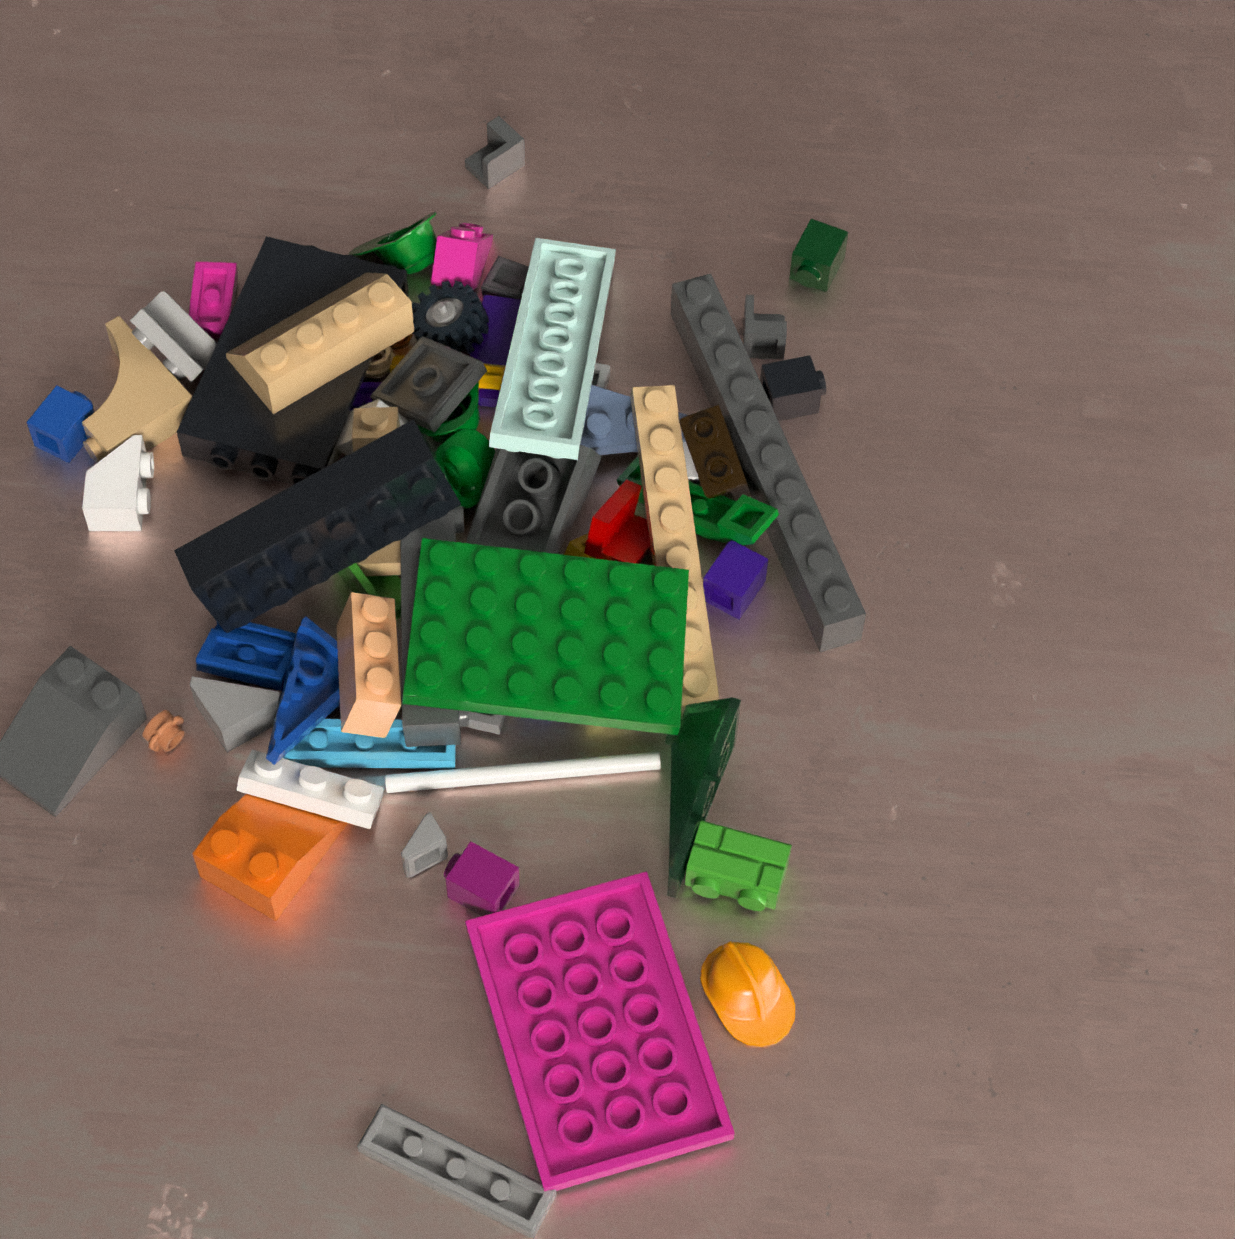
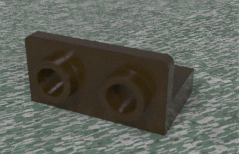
(714, 453)

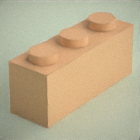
(368, 665)

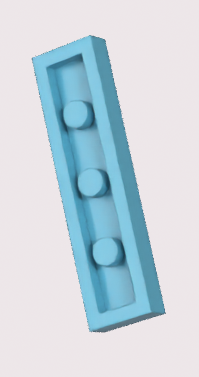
(335, 749)

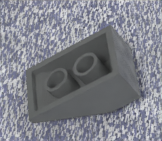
(533, 500)
(68, 730)

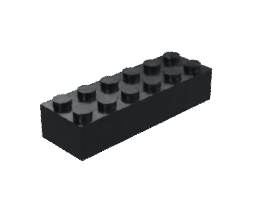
(317, 527)

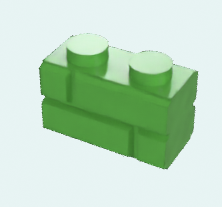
(737, 866)

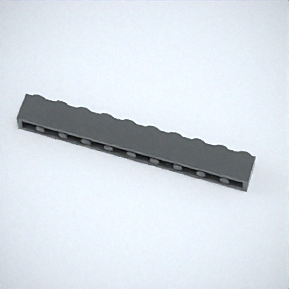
(768, 464)

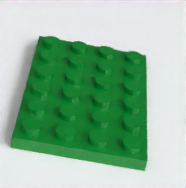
(547, 637)

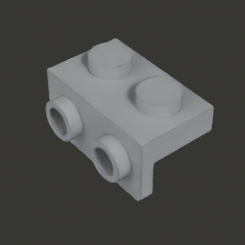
(176, 335)

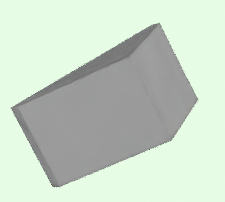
(234, 710)

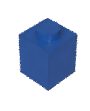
(58, 423)

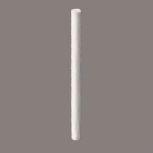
(522, 772)

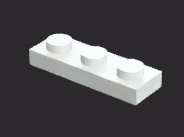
(311, 789)

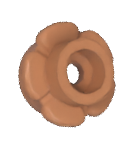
(164, 731)

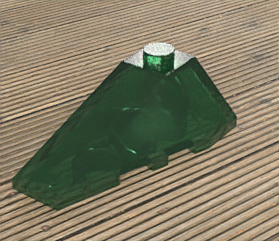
(696, 770)

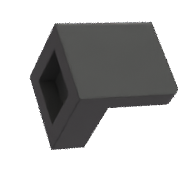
(500, 157)
(763, 333)

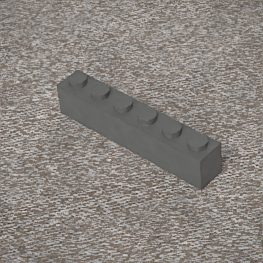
(420, 723)

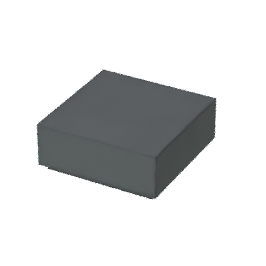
(505, 279)

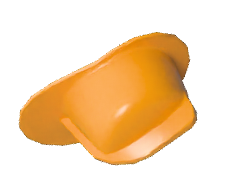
(748, 993)

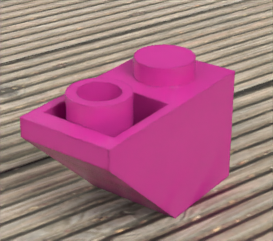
(461, 255)

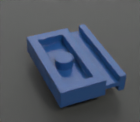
(247, 654)

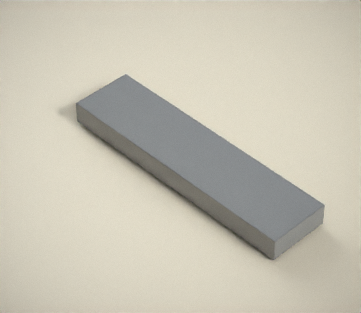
(456, 1171)

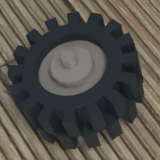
(450, 316)

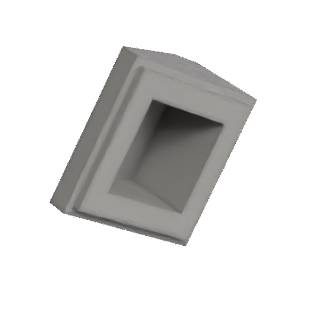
(424, 848)

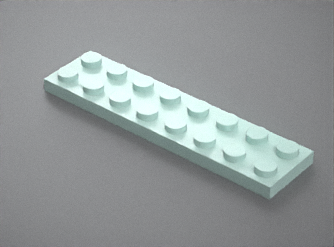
(553, 350)

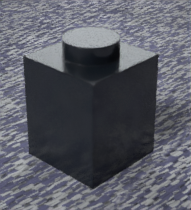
(793, 387)

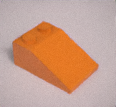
(264, 852)

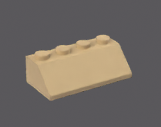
(324, 340)

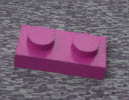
(213, 295)

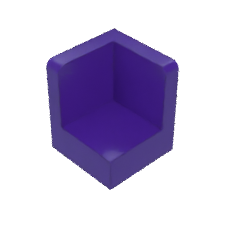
(735, 579)

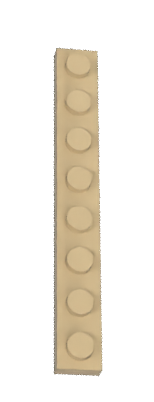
(673, 527)

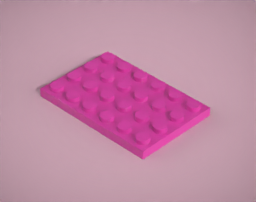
(598, 1032)

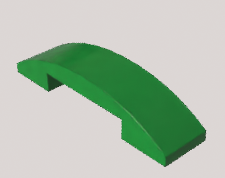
(718, 517)

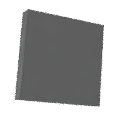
(429, 383)

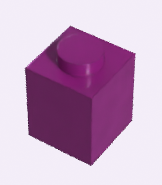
(481, 880)

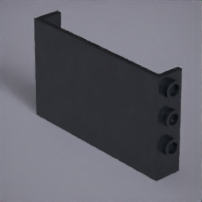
(228, 419)

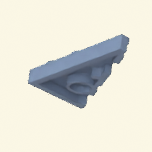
(610, 423)

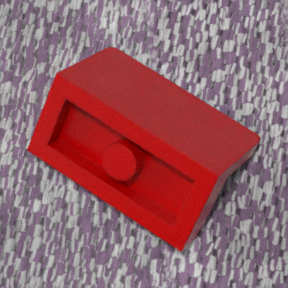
(616, 530)

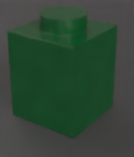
(818, 255)

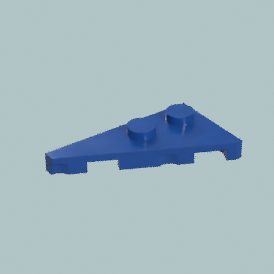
(308, 689)

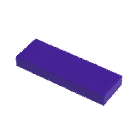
(496, 344)

